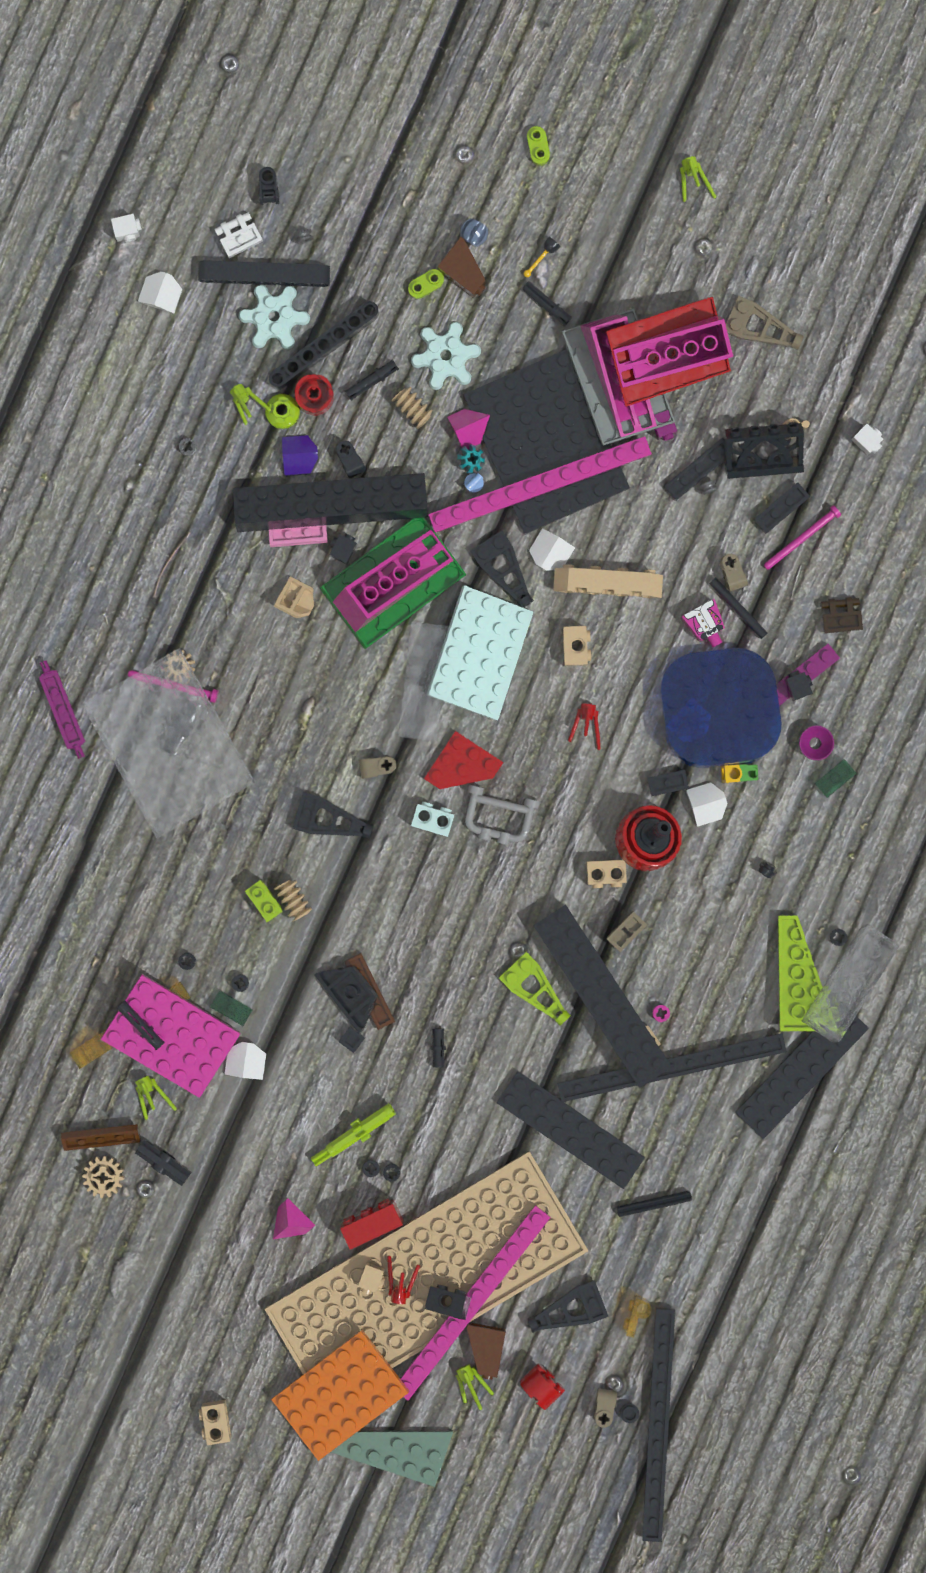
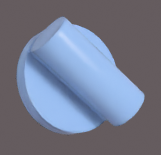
(473, 482)

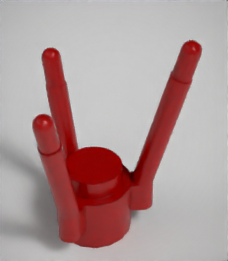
(588, 712)
(399, 1293)

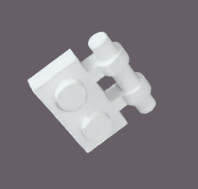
(240, 240)

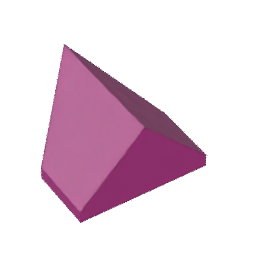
(468, 426)
(291, 1221)

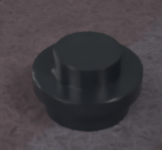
(767, 869)
(629, 1413)

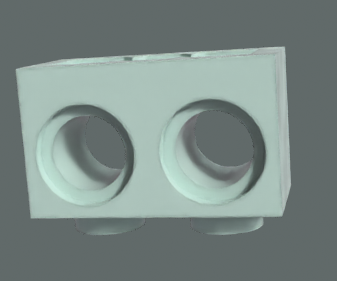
(431, 824)

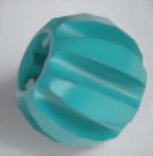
(475, 463)

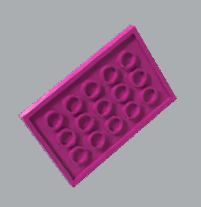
(192, 1037)

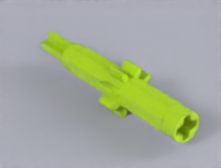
(359, 1130)

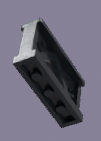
(754, 436)

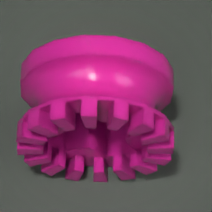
(666, 1016)

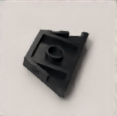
(350, 993)

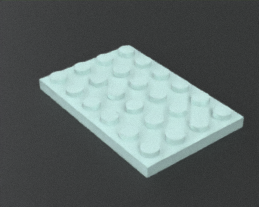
(479, 653)

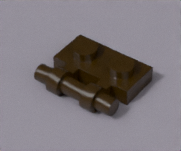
(841, 621)

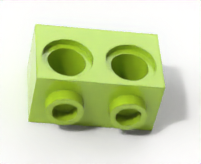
(264, 900)

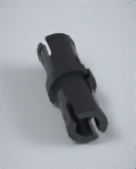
(438, 1047)

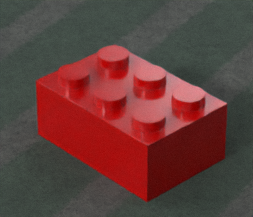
(371, 1223)

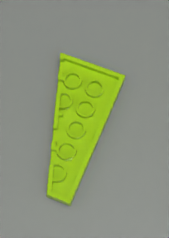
(796, 975)

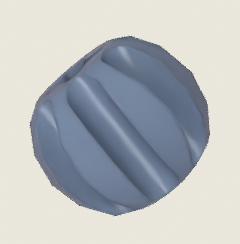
(474, 232)

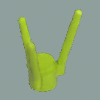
(692, 167)
(240, 396)
(145, 1086)
(465, 1374)

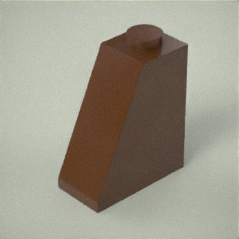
(462, 269)
(487, 1348)

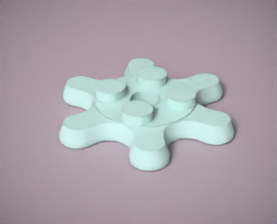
(278, 329)
(455, 365)

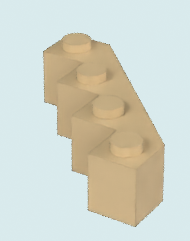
(608, 582)

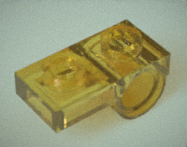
(631, 1323)

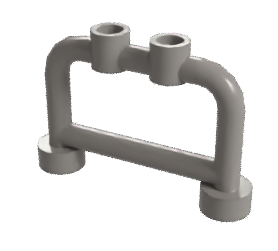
(486, 833)

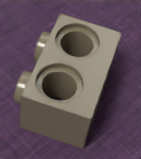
(626, 931)

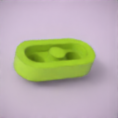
(538, 145)
(426, 284)

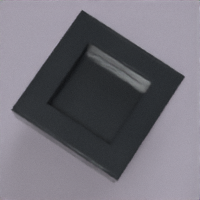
(351, 1039)

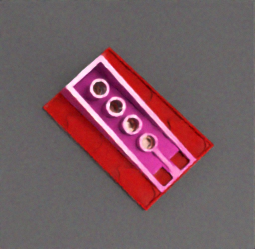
(669, 350)

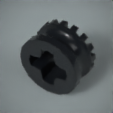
(844, 940)
(181, 959)
(235, 986)
(375, 1172)
(395, 1177)

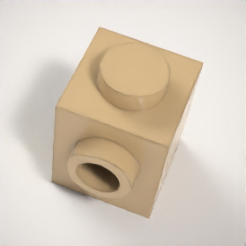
(371, 1278)

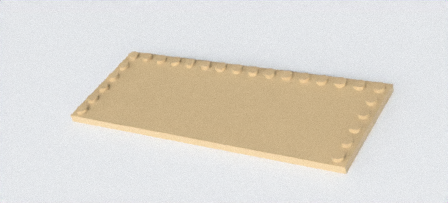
(453, 1250)

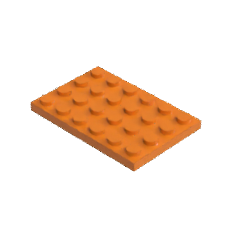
(340, 1395)

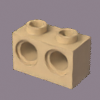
(606, 868)
(220, 1422)

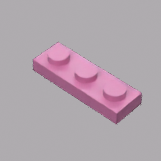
(298, 536)

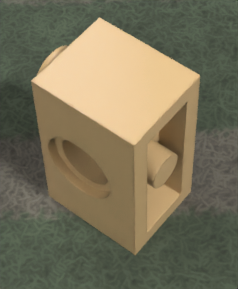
(572, 657)

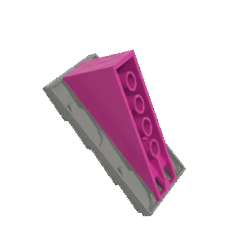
(598, 378)

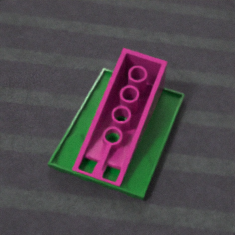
(393, 581)

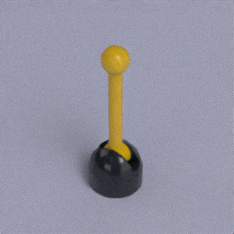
(550, 246)

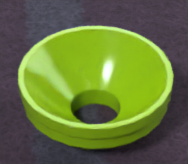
(286, 420)

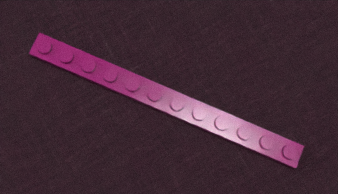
(540, 484)
(479, 1294)

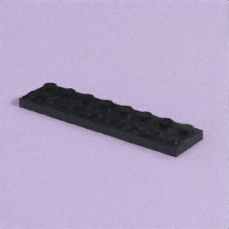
(795, 1078)
(570, 1130)

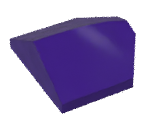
(298, 455)

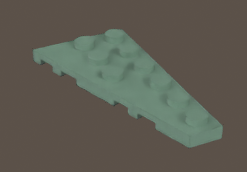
(401, 1452)

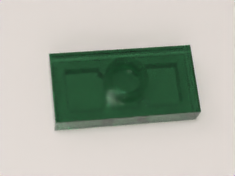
(835, 778)
(231, 1008)

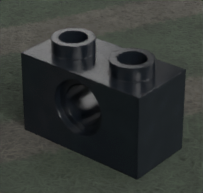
(436, 1302)

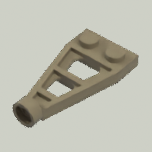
(739, 318)

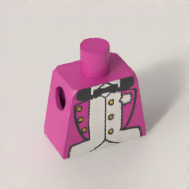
(705, 622)

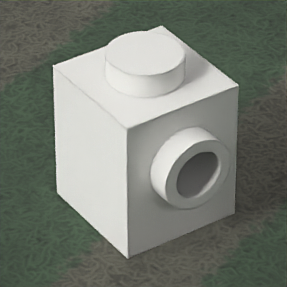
(126, 228)
(868, 439)

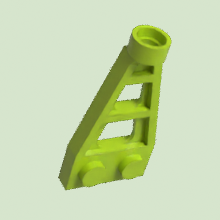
(519, 972)

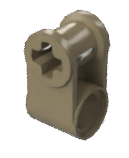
(735, 576)
(373, 767)
(605, 1403)

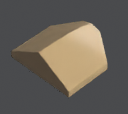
(295, 599)

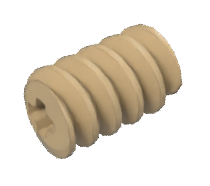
(413, 407)
(293, 899)

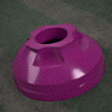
(825, 737)

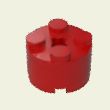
(314, 383)
(540, 1385)

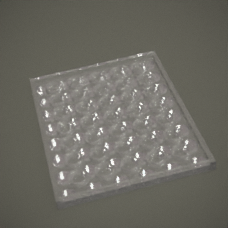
(168, 743)

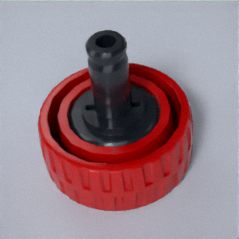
(648, 838)

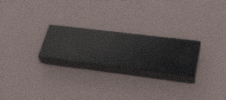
(697, 470)

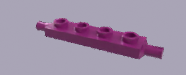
(62, 709)

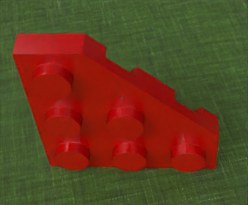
(462, 764)

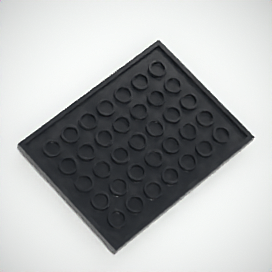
(540, 425)

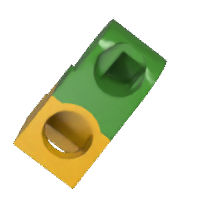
(739, 773)

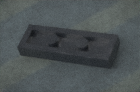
(781, 508)

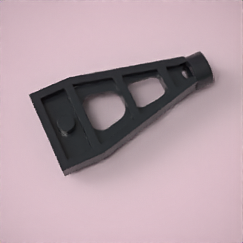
(492, 549)
(307, 815)
(591, 1300)

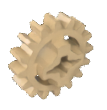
(102, 1185)

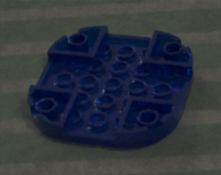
(720, 707)

